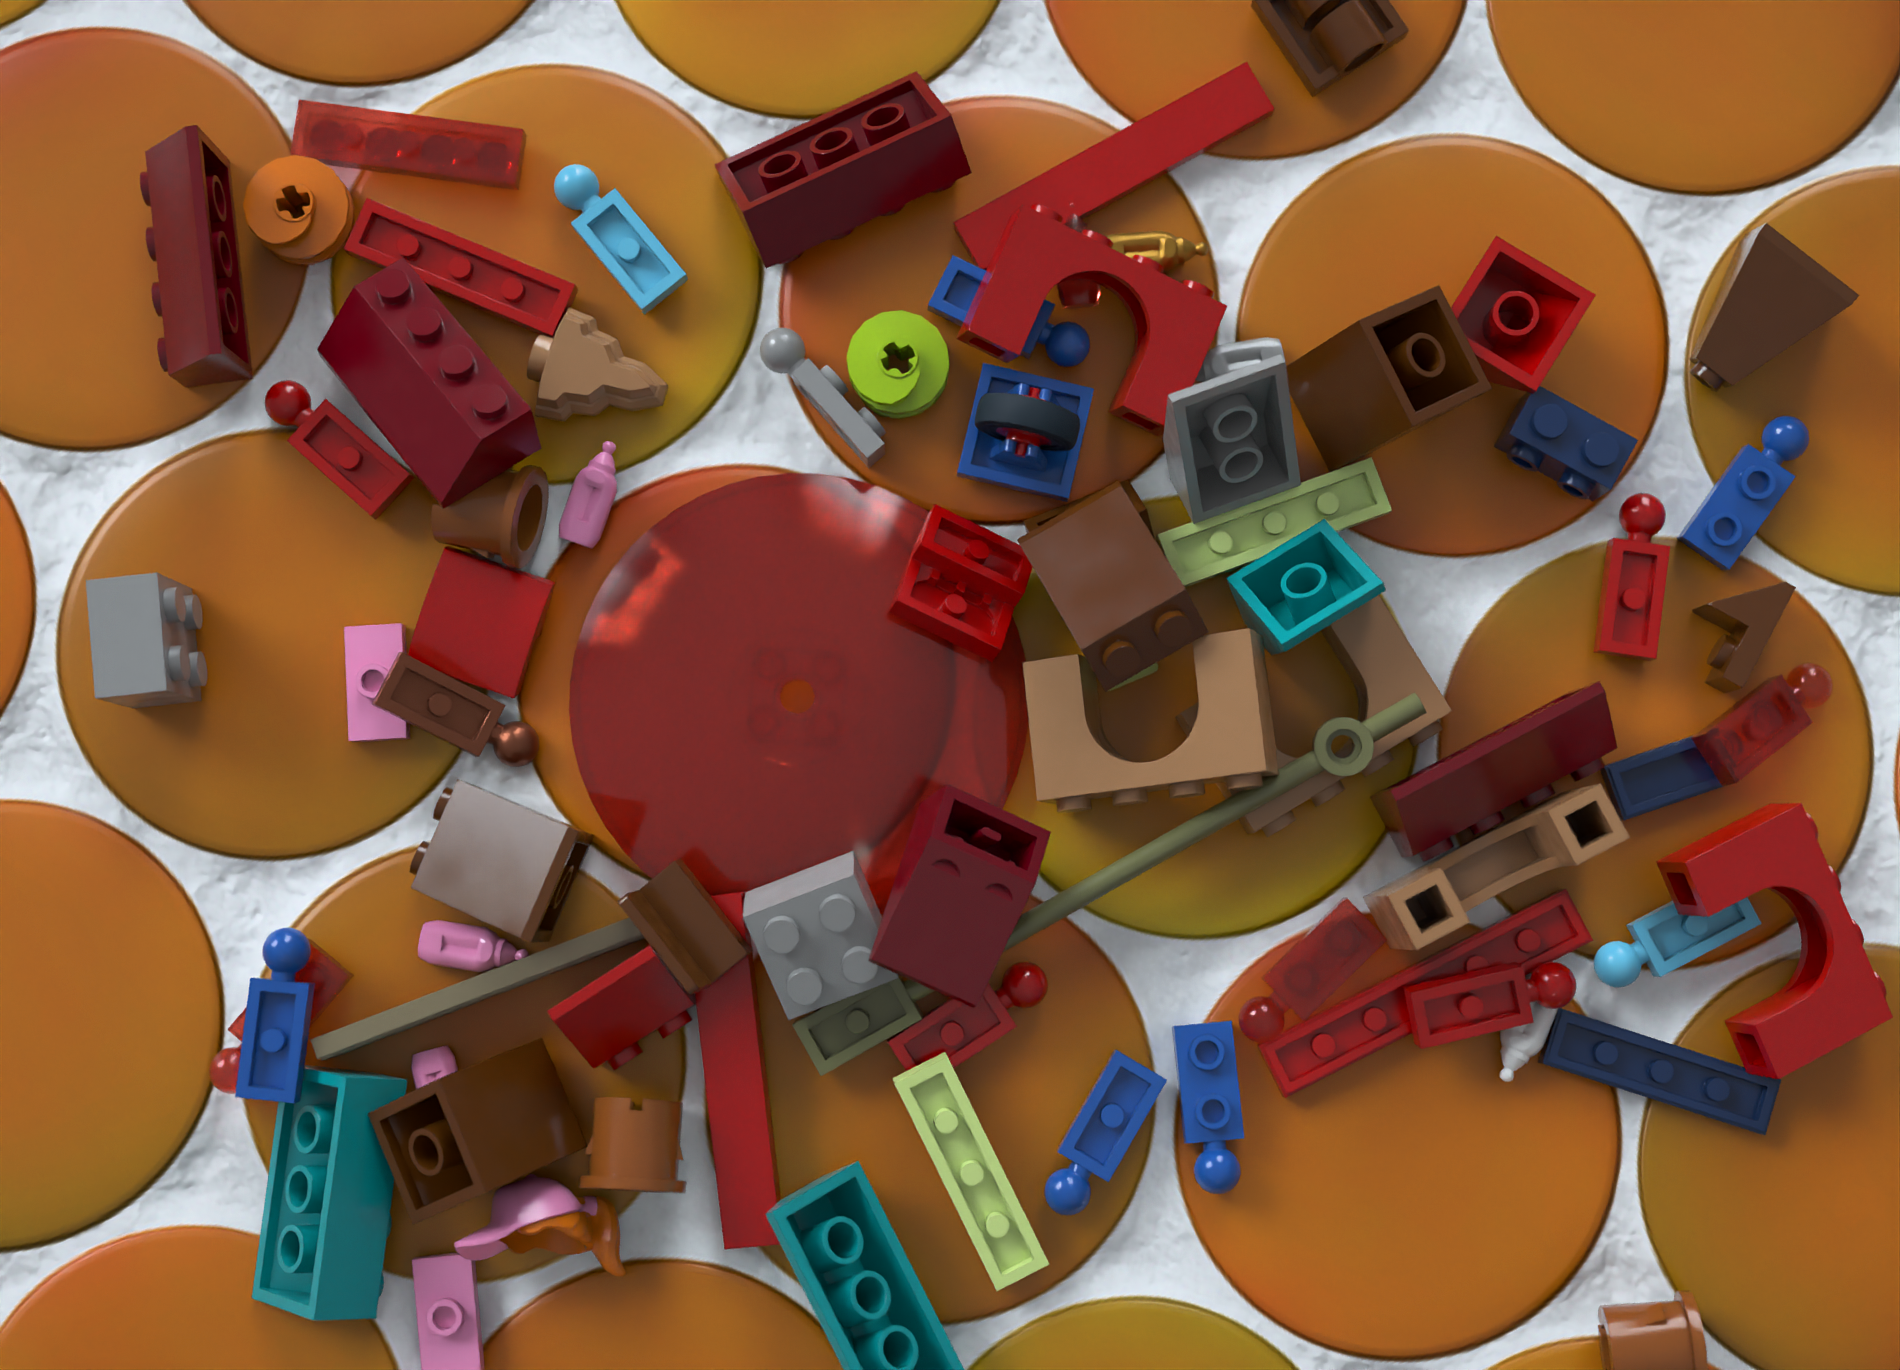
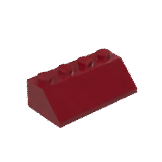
(844, 169)
(196, 261)
(427, 384)
(1498, 771)

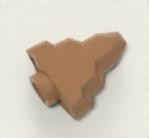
(588, 372)

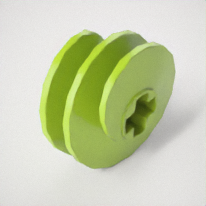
(890, 391)

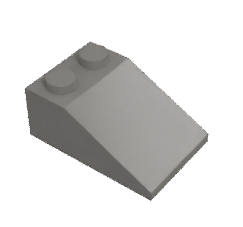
(1232, 439)

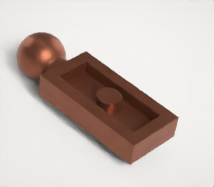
(453, 712)

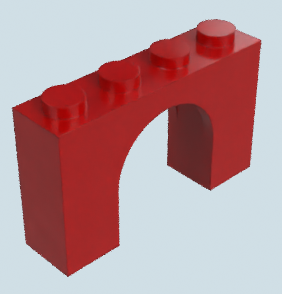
(1169, 318)
(1834, 985)

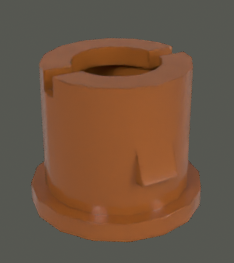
(498, 517)
(635, 1147)
(1653, 1335)

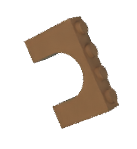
(1383, 673)
(1227, 744)
(1546, 837)

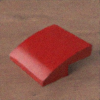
(962, 583)
(481, 621)

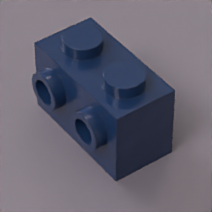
(1565, 444)

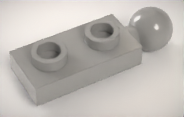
(784, 352)

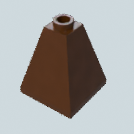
(1763, 307)

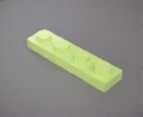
(1251, 531)
(970, 1171)

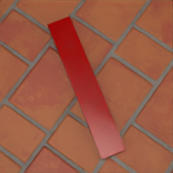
(1126, 158)
(1380, 1012)
(738, 1096)

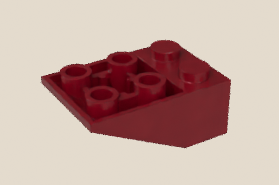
(958, 893)

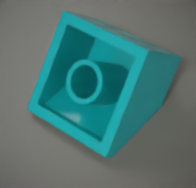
(1302, 587)

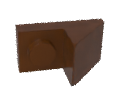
(1750, 621)

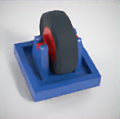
(1025, 432)

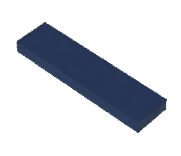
(1659, 1071)

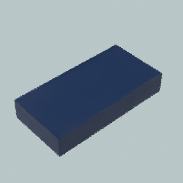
(1658, 778)

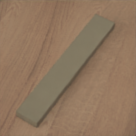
(476, 989)

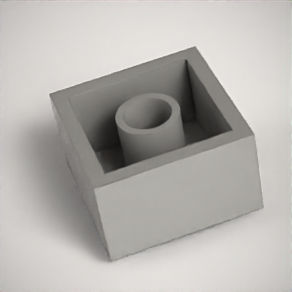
(145, 640)
(817, 934)

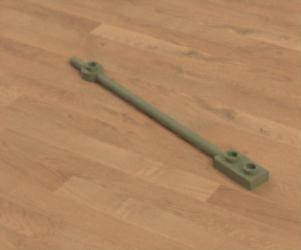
(870, 1017)

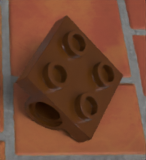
(1330, 36)

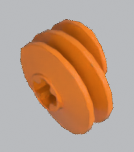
(273, 200)

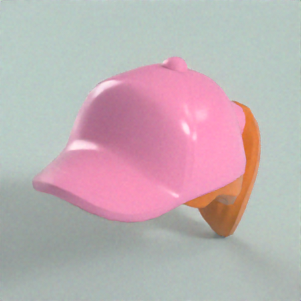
(547, 1217)

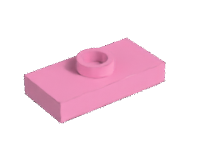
(368, 659)
(448, 1313)

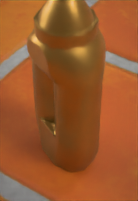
(1158, 246)

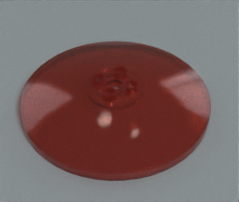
(689, 668)

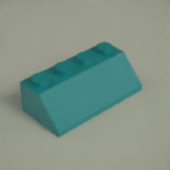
(327, 1199)
(859, 1276)

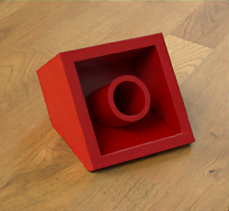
(1518, 315)
(622, 1009)

